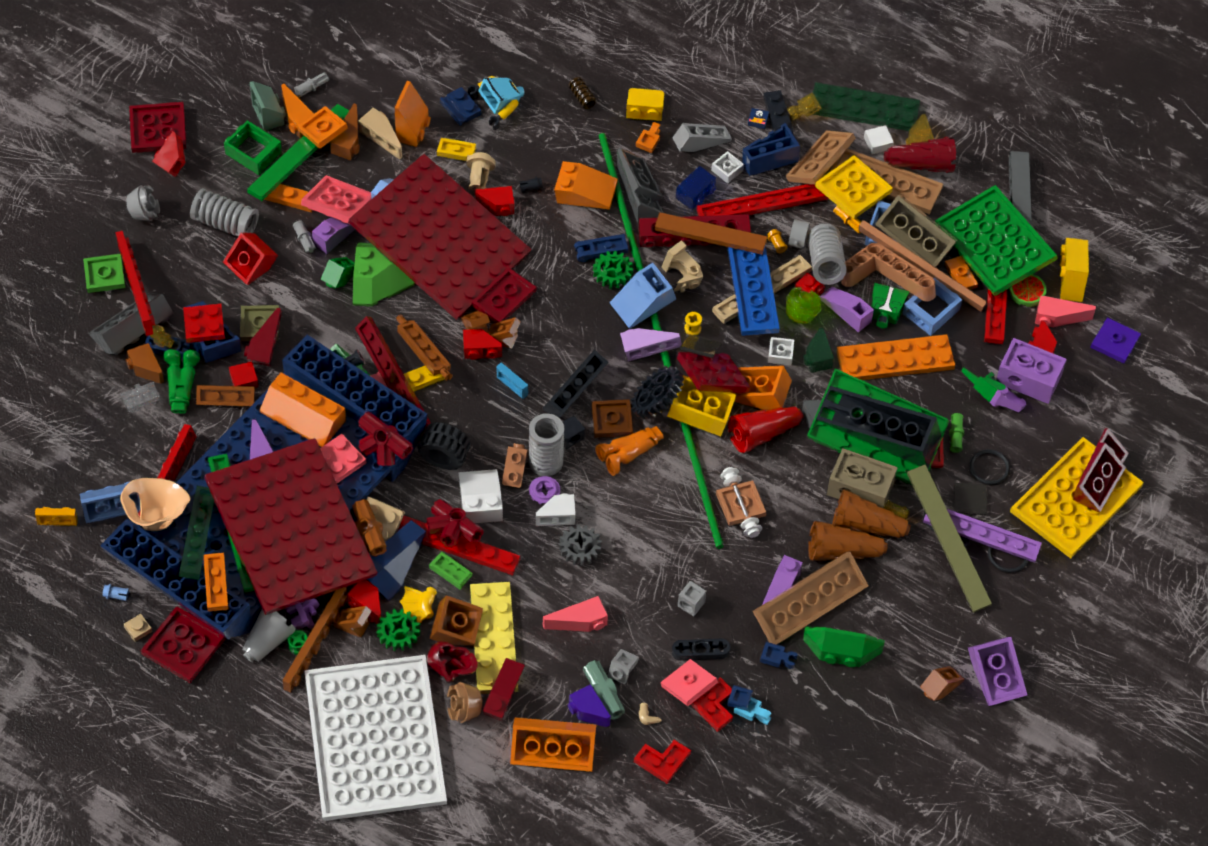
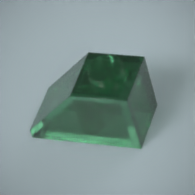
(819, 353)

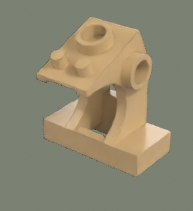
(682, 261)

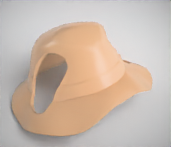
(159, 502)

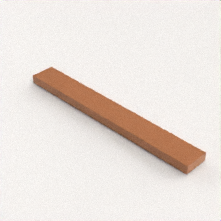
(881, 238)

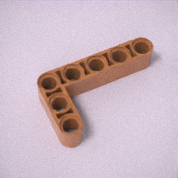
(893, 267)

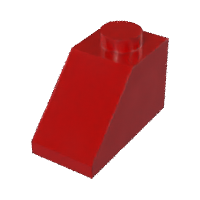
(496, 200)

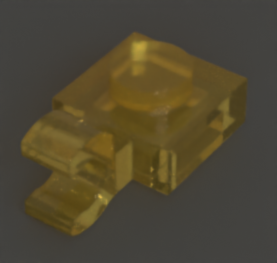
(807, 105)
(161, 338)

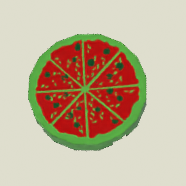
(1028, 291)

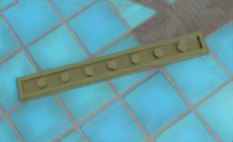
(949, 538)

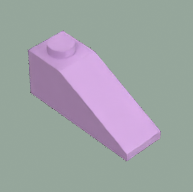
(646, 342)

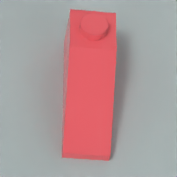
(1062, 312)
(579, 617)

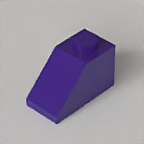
(588, 707)

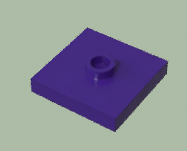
(1115, 340)

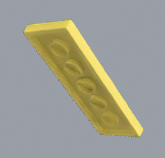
(495, 632)

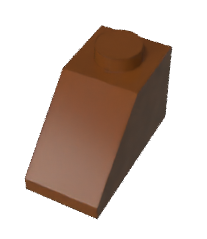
(144, 363)
(941, 683)

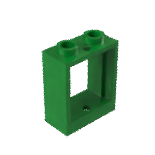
(264, 158)

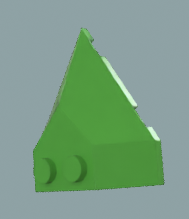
(376, 276)

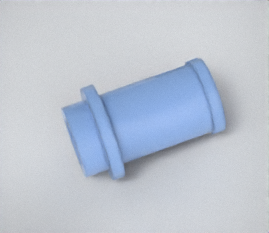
(114, 592)

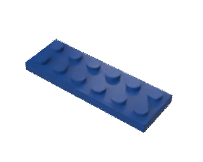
(753, 292)

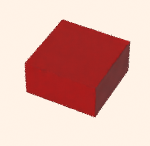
(243, 375)

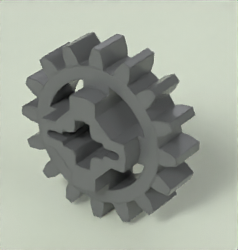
(570, 545)

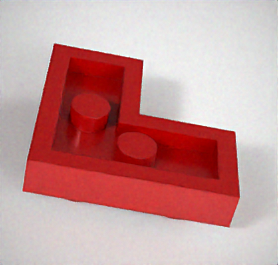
(710, 705)
(662, 765)

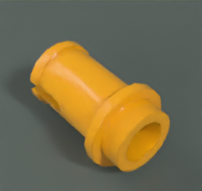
(776, 239)

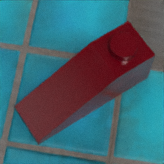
(263, 343)
(503, 689)

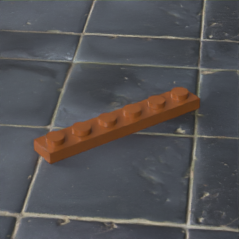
(313, 641)

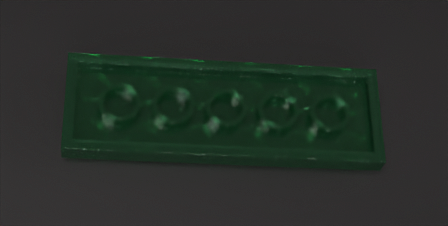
(866, 106)

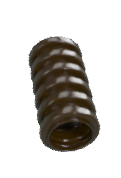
(582, 93)

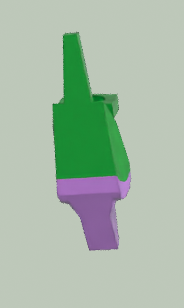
(994, 391)

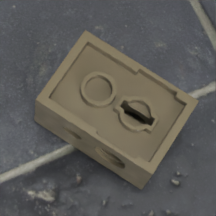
(863, 477)

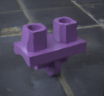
(304, 618)

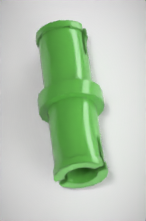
(956, 432)

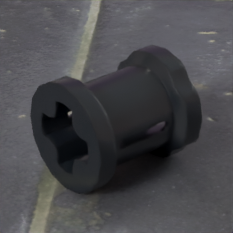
(356, 358)

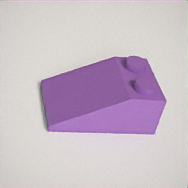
(998, 670)

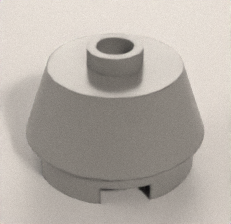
(142, 203)

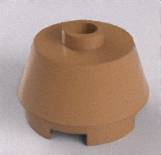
(465, 702)

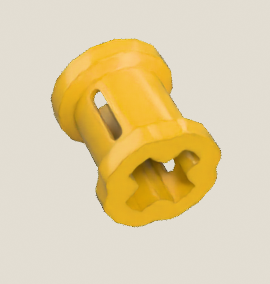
(690, 322)

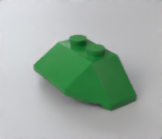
(842, 646)

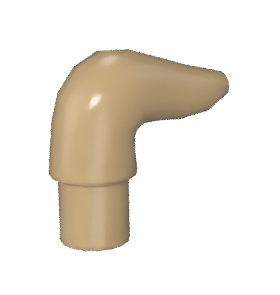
(644, 715)

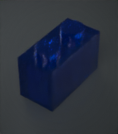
(696, 188)

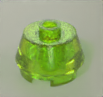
(802, 306)

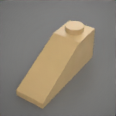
(378, 128)

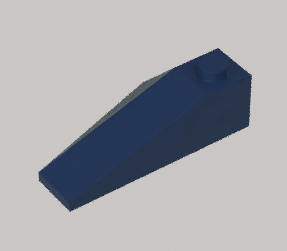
(397, 560)

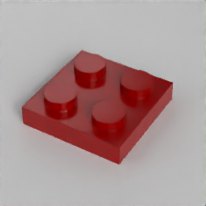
(204, 323)

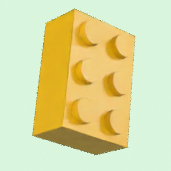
(702, 408)

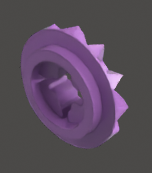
(536, 486)

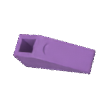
(848, 307)

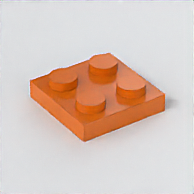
(322, 127)

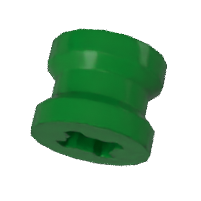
(297, 637)

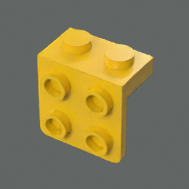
(645, 104)

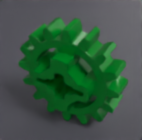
(612, 269)
(398, 630)

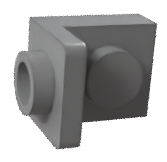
(622, 665)

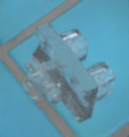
(140, 397)

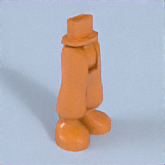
(627, 448)

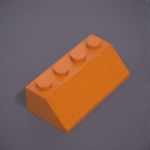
(303, 410)
(553, 744)

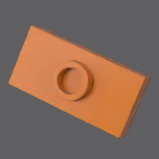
(961, 273)

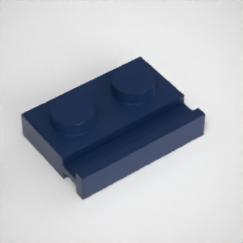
(460, 106)

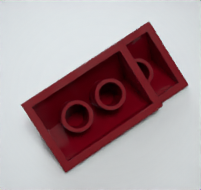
(1101, 472)

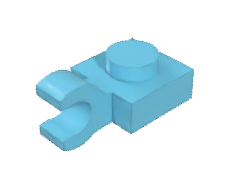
(755, 711)

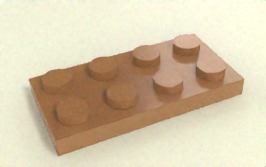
(820, 157)

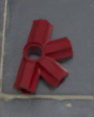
(386, 445)
(452, 524)

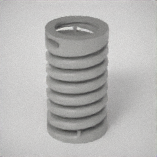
(223, 213)
(827, 254)
(546, 444)

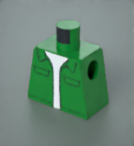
(887, 304)

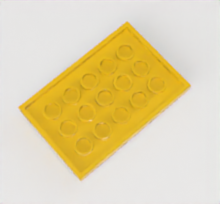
(1053, 512)

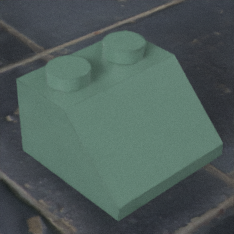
(267, 106)

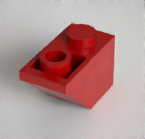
(171, 155)
(1043, 338)
(480, 345)
(366, 595)

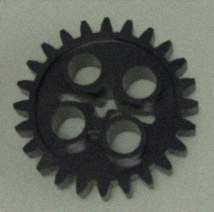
(657, 392)

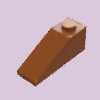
(347, 143)

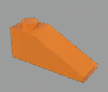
(295, 110)

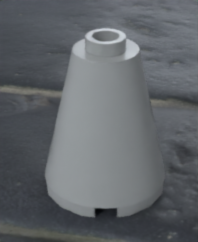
(266, 635)

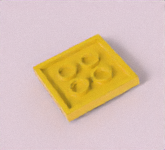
(854, 187)

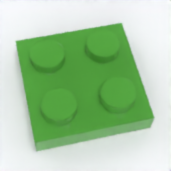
(104, 273)

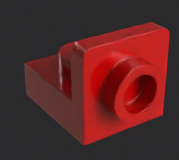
(809, 283)

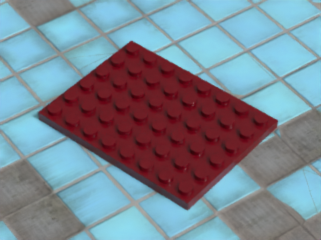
(439, 235)
(290, 526)

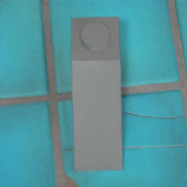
(700, 136)

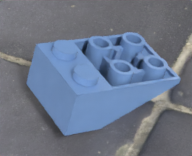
(643, 296)

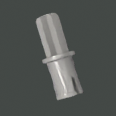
(311, 84)
(304, 236)

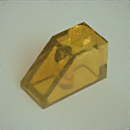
(920, 131)

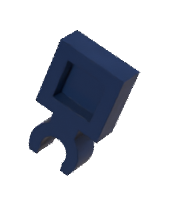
(775, 655)

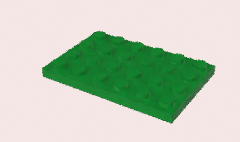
(996, 240)

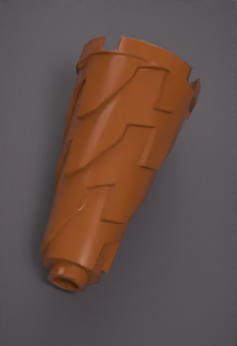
(867, 517)
(833, 541)

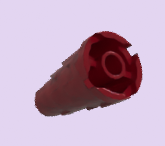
(928, 155)

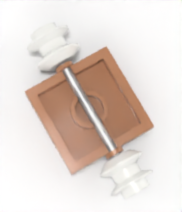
(740, 502)

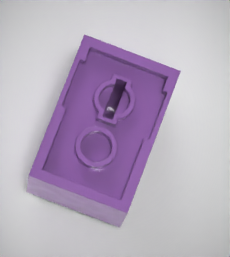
(1031, 370)

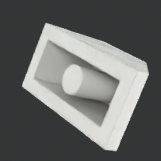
(557, 511)

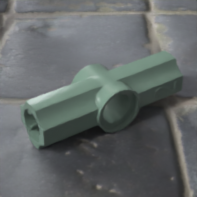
(604, 688)

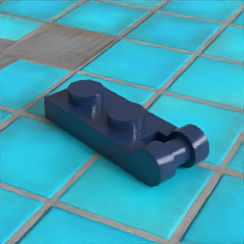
(600, 246)

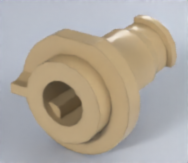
(480, 166)

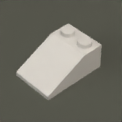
(481, 496)

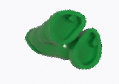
(179, 379)

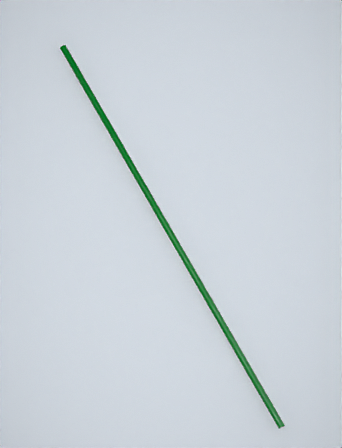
(665, 356)

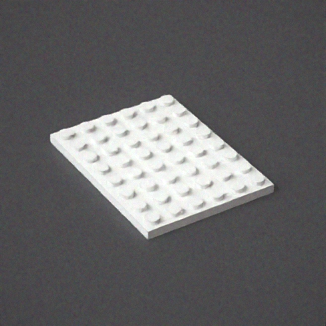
(375, 737)

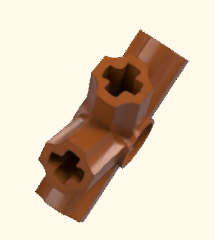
(369, 528)

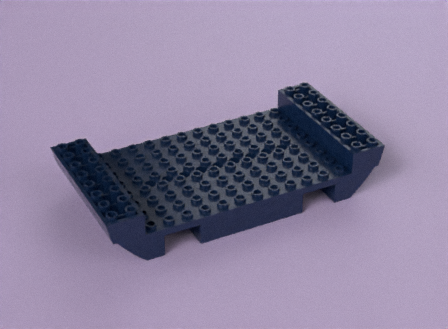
(159, 554)

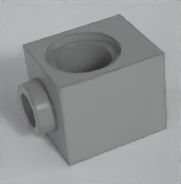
(691, 598)

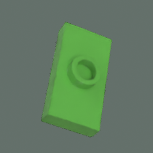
(450, 570)

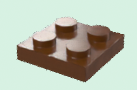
(612, 418)

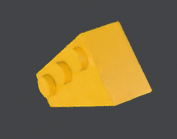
(1074, 269)

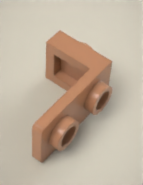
(515, 465)

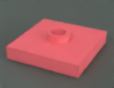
(689, 682)

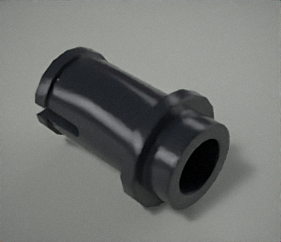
(531, 184)

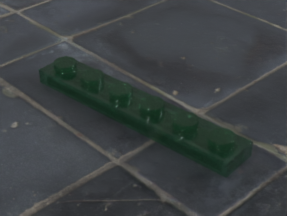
(197, 533)

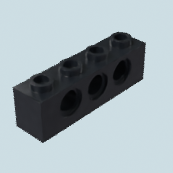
(575, 384)

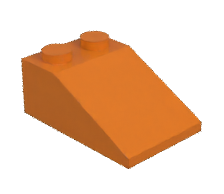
(411, 116)
(584, 186)
(768, 387)

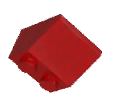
(249, 257)

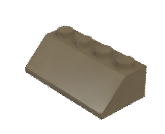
(916, 231)

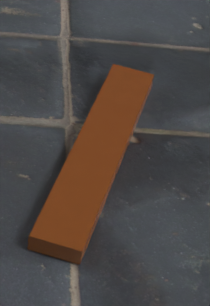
(711, 233)

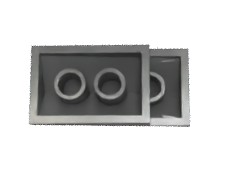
(639, 185)

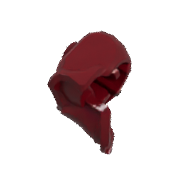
(451, 660)

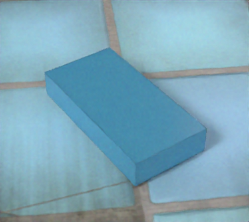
(512, 380)

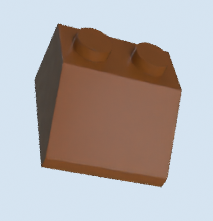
(456, 622)

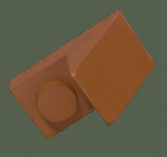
(475, 320)
(505, 331)
(353, 620)

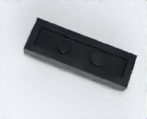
(777, 110)

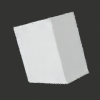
(878, 139)
(727, 167)
(781, 351)

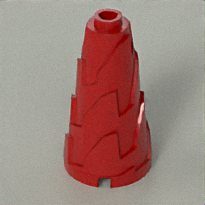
(760, 426)

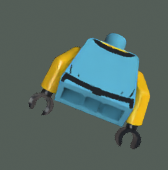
(500, 96)

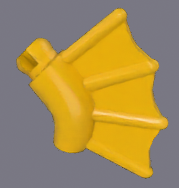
(418, 603)

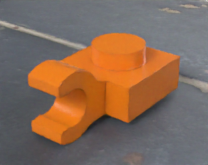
(649, 139)

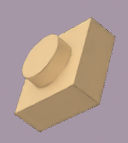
(137, 627)

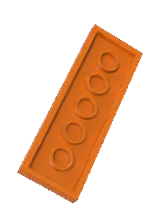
(896, 357)

